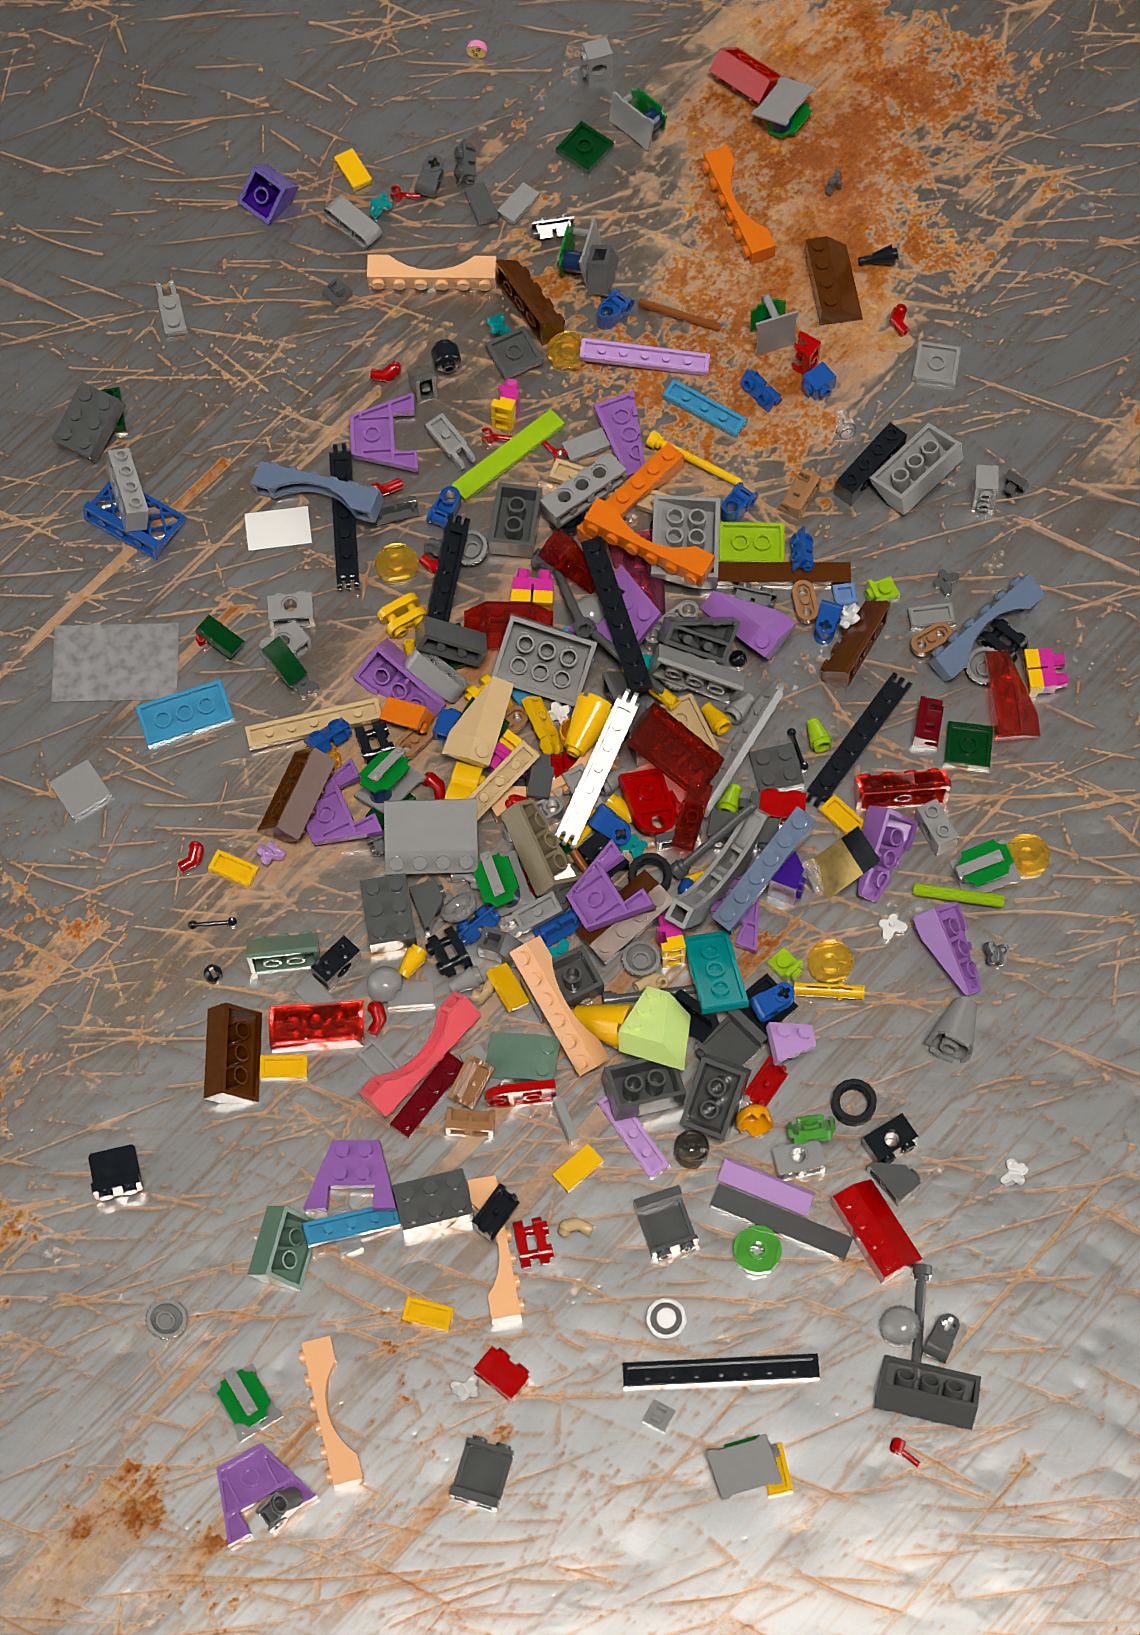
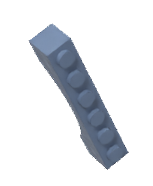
(276, 481)
(954, 655)
(771, 859)

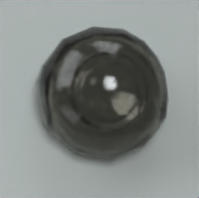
(691, 1149)

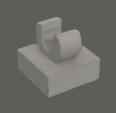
(659, 1416)

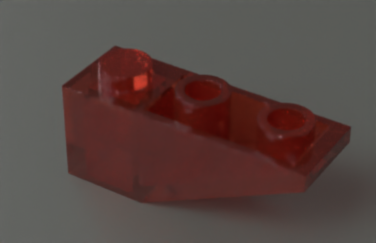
(568, 558)
(691, 814)

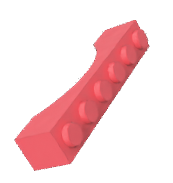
(452, 1021)

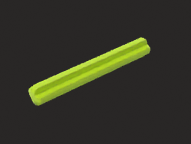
(959, 895)

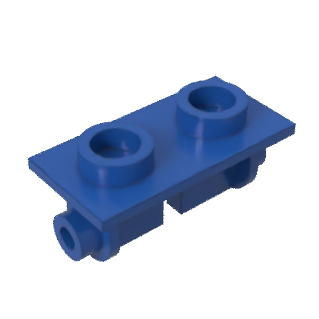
(756, 387)
(801, 550)
(337, 731)
(469, 928)
(558, 928)

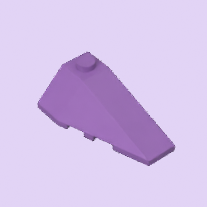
(759, 625)
(889, 837)
(945, 936)

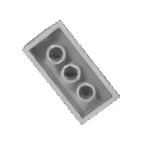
(917, 468)
(696, 673)

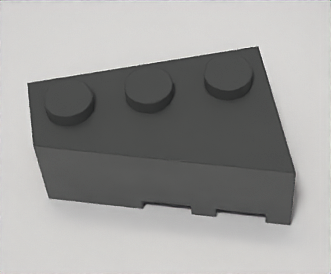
(700, 635)

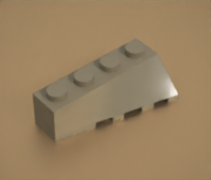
(539, 848)

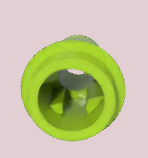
(818, 736)
(730, 799)

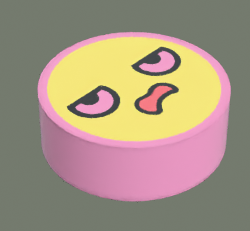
(476, 49)

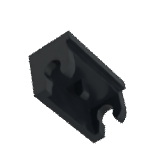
(495, 1212)

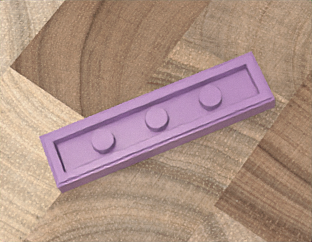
(637, 1141)
(766, 1186)

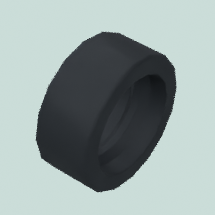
(654, 859)
(851, 1120)

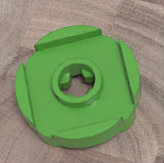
(811, 1128)
(769, 1243)

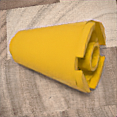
(586, 724)
(603, 1020)

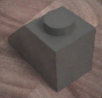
(423, 383)
(428, 903)
(895, 1180)

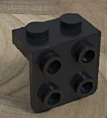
(115, 1172)

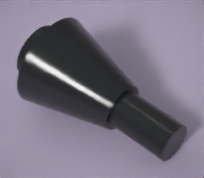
(883, 256)

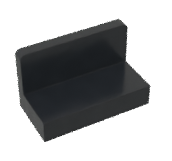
(701, 1024)

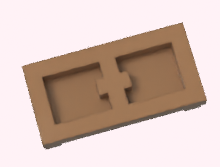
(800, 494)
(471, 1081)
(470, 1122)

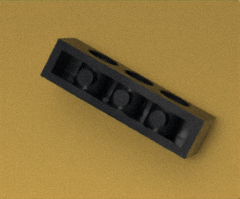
(879, 451)

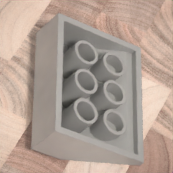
(687, 523)
(544, 659)
(430, 836)

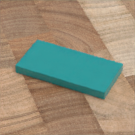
(715, 972)

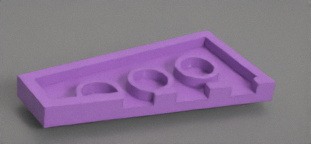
(622, 430)

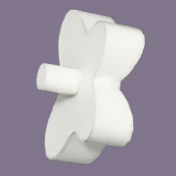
(850, 616)
(559, 712)
(891, 927)
(1015, 1173)
(466, 1389)

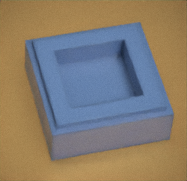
(845, 594)

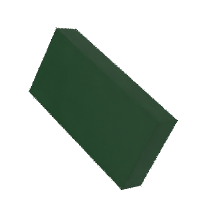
(219, 636)

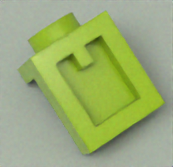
(881, 590)
(786, 966)

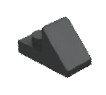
(540, 777)

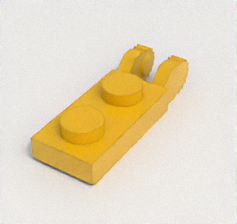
(543, 725)

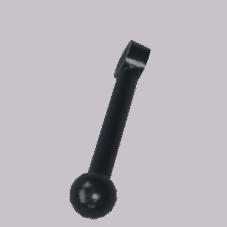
(803, 765)
(232, 922)

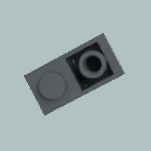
(601, 269)
(496, 945)

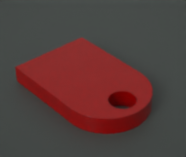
(648, 799)
(521, 1094)

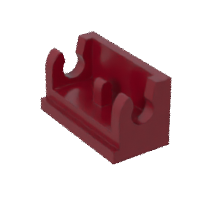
(928, 723)

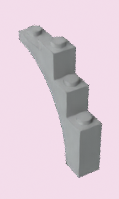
(732, 861)

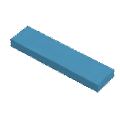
(704, 408)
(348, 1225)

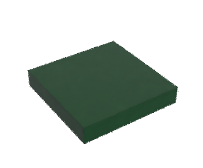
(584, 147)
(968, 745)

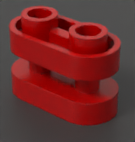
(539, 1230)

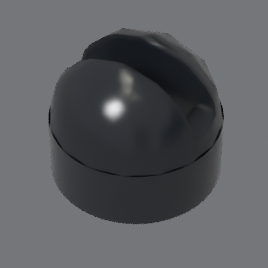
(739, 663)
(208, 976)

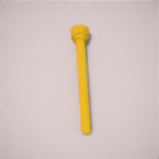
(656, 440)

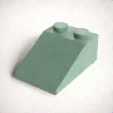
(522, 1057)

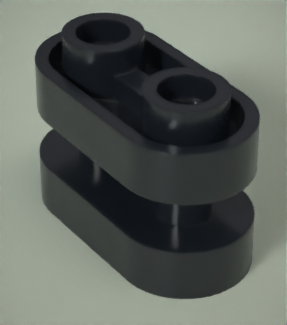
(1004, 638)
(378, 731)
(436, 948)

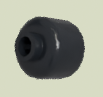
(446, 356)

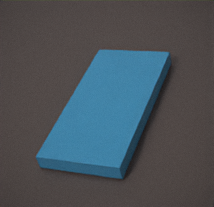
(184, 713)

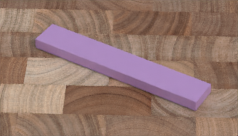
(644, 356)

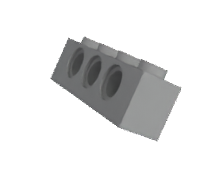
(127, 490)
(579, 500)

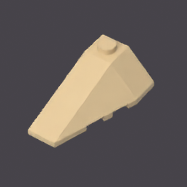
(479, 727)

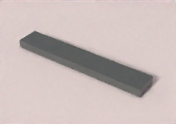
(781, 1222)

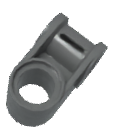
(430, 177)
(941, 1341)
(280, 1507)

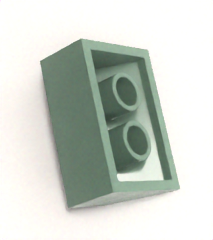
(282, 952)
(281, 1249)

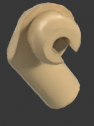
(655, 980)
(481, 997)
(573, 1224)

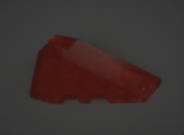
(1011, 705)

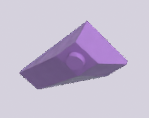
(386, 675)

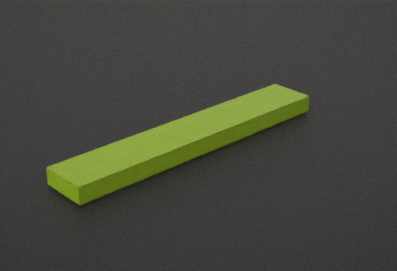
(508, 455)

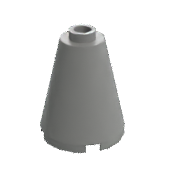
(955, 1031)

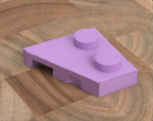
(789, 1040)

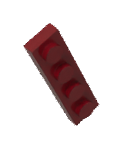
(427, 1096)

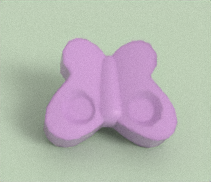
(270, 852)

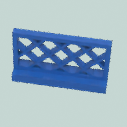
(137, 539)

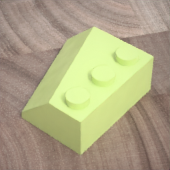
(656, 1029)

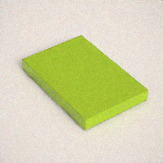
(751, 542)

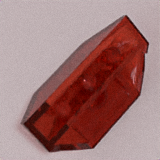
(493, 617)

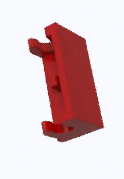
(807, 351)
(765, 1083)

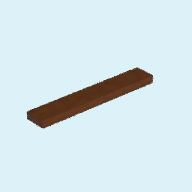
(781, 573)

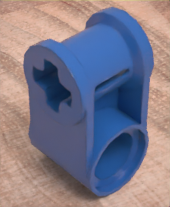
(614, 306)
(738, 500)
(441, 508)
(827, 620)
(607, 821)
(769, 1003)

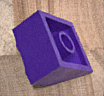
(267, 193)
(788, 881)

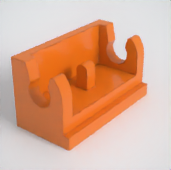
(406, 714)

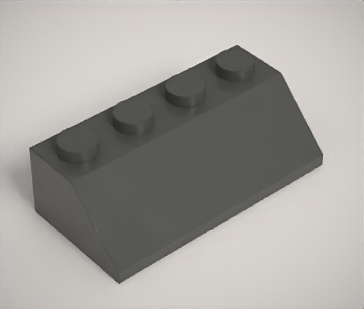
(613, 685)
(936, 1396)

